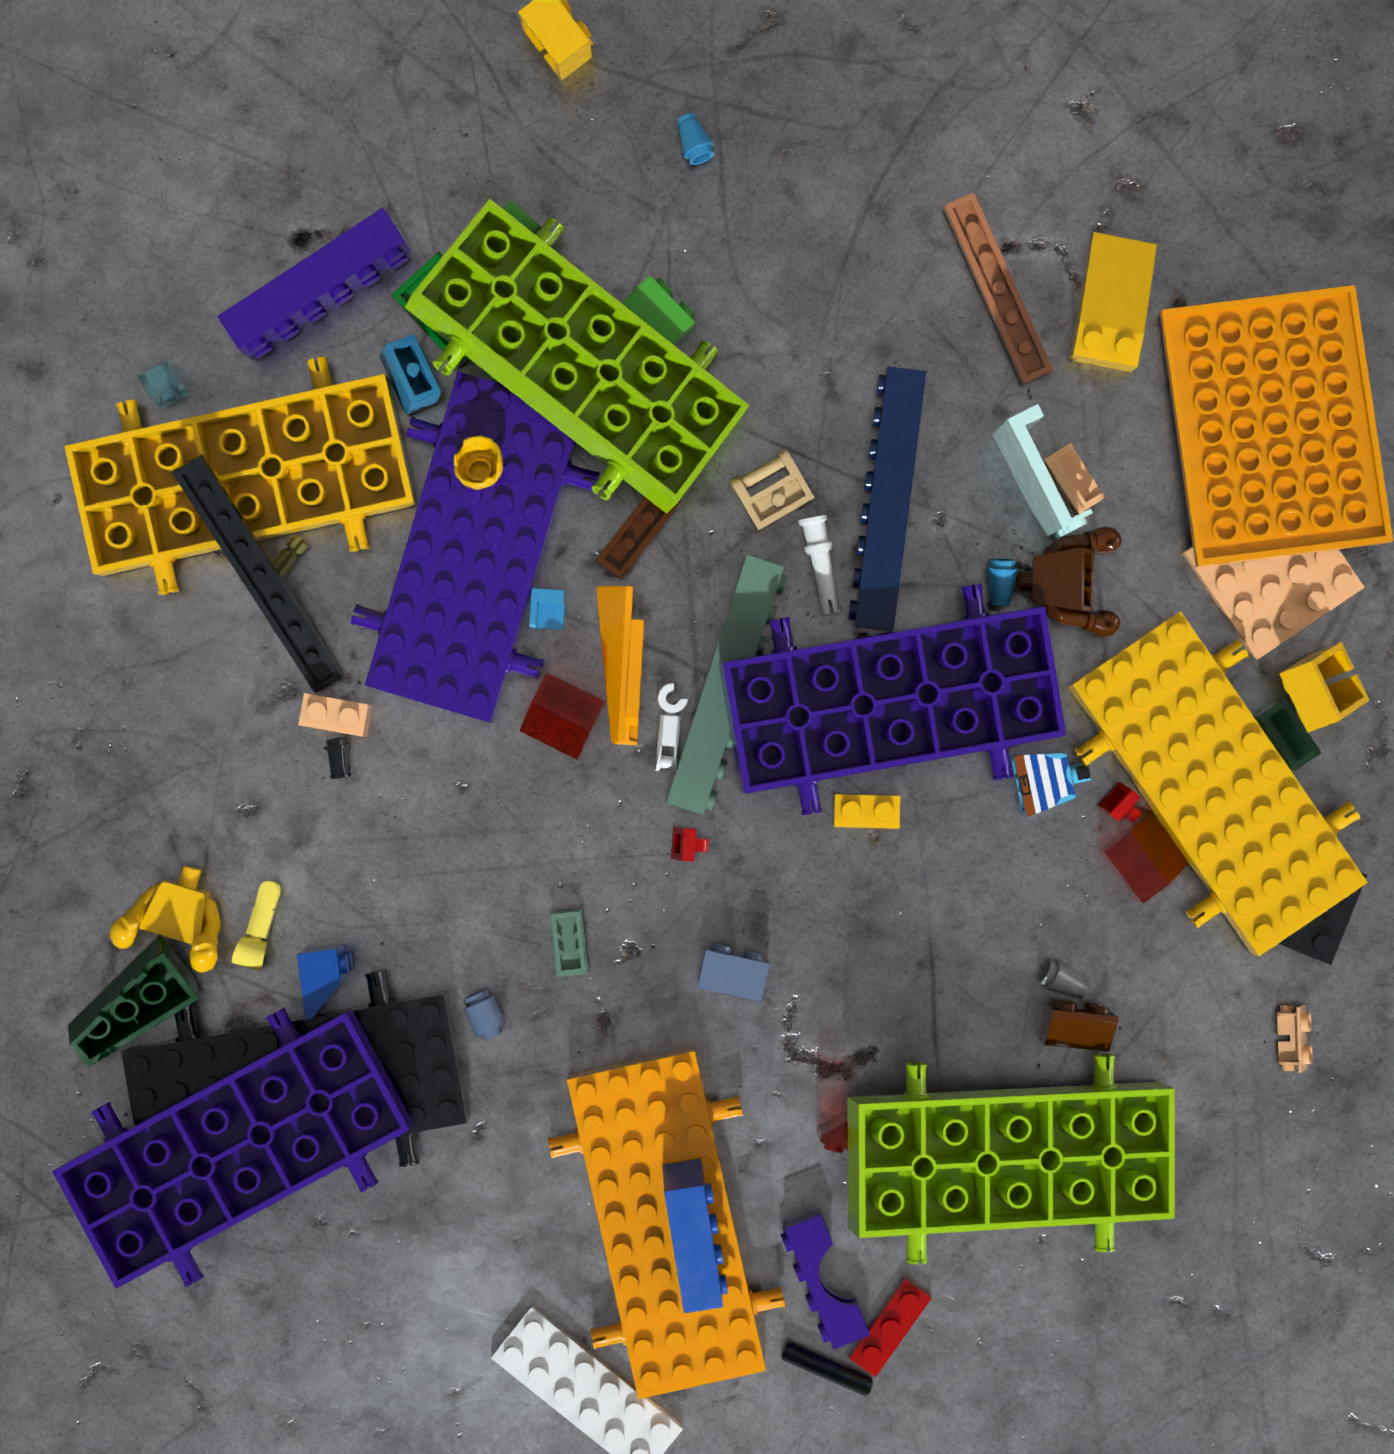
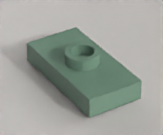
(568, 942)

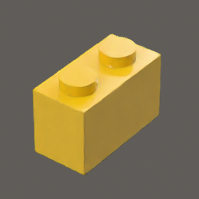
(866, 810)

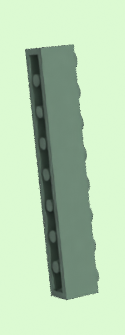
(710, 728)

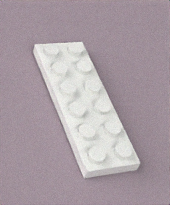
(584, 1388)

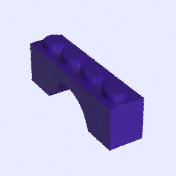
(840, 1315)

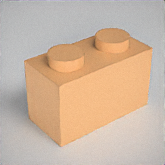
(335, 714)

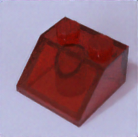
(1144, 858)

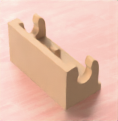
(1073, 480)

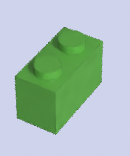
(654, 306)

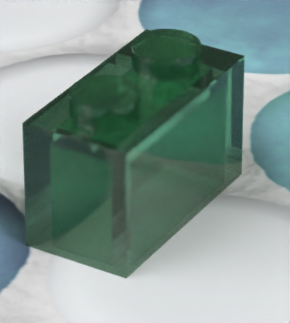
(1287, 734)

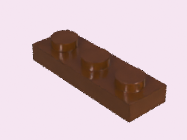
(634, 537)

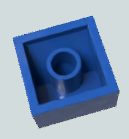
(321, 975)

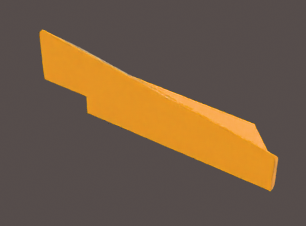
(622, 660)

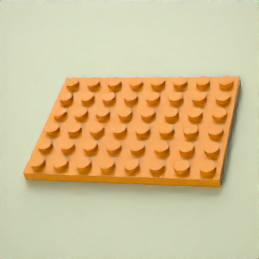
(1275, 426)

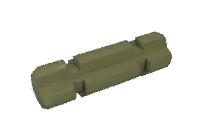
(288, 557)

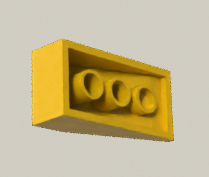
(1113, 303)

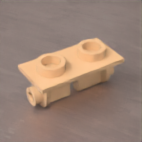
(1296, 1050)

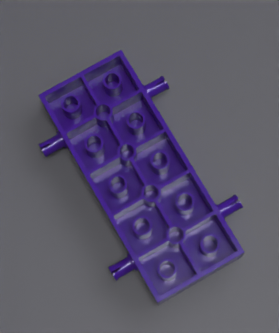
(472, 556)
(892, 699)
(233, 1148)

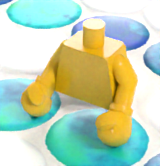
(176, 912)

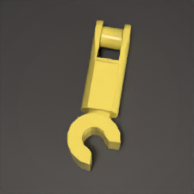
(252, 949)

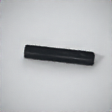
(827, 1369)

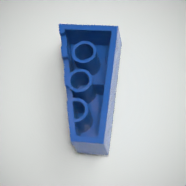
(692, 1236)

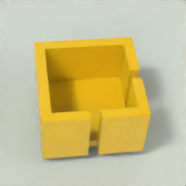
(554, 29)
(1314, 699)

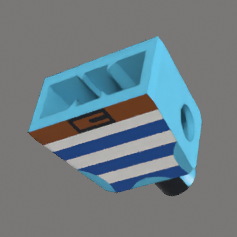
(1046, 780)

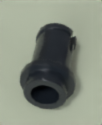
(338, 757)

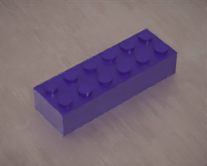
(315, 285)

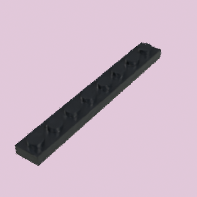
(257, 573)

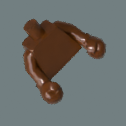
(1065, 580)

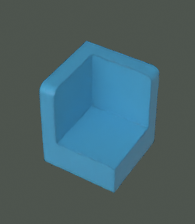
(547, 609)

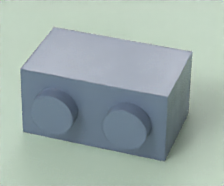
(733, 973)

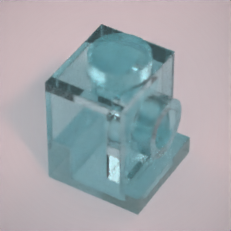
(163, 384)

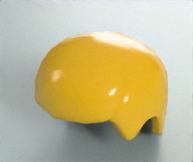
(478, 462)

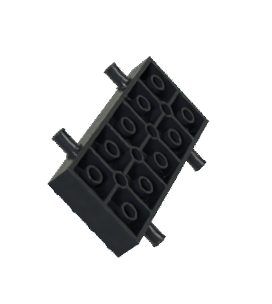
(408, 1035)

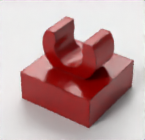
(1121, 803)
(686, 844)

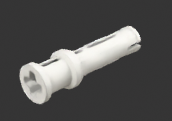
(818, 548)

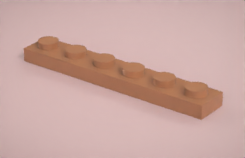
(998, 288)

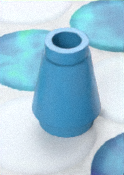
(694, 139)
(1001, 580)

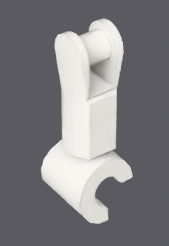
(668, 727)

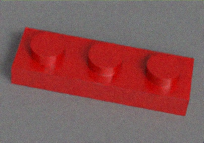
(890, 1327)

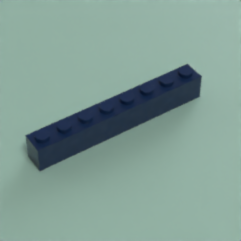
(888, 499)

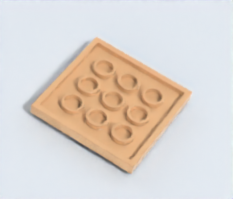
(1277, 595)

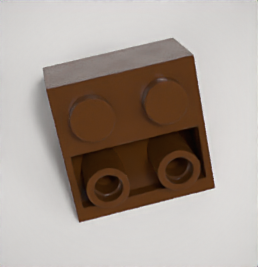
(1077, 1026)

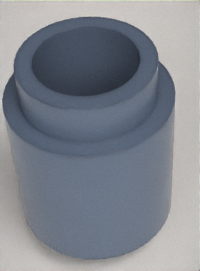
(483, 1014)

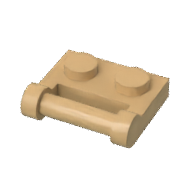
(776, 499)

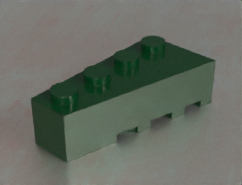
(133, 1003)

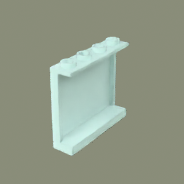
(1033, 475)

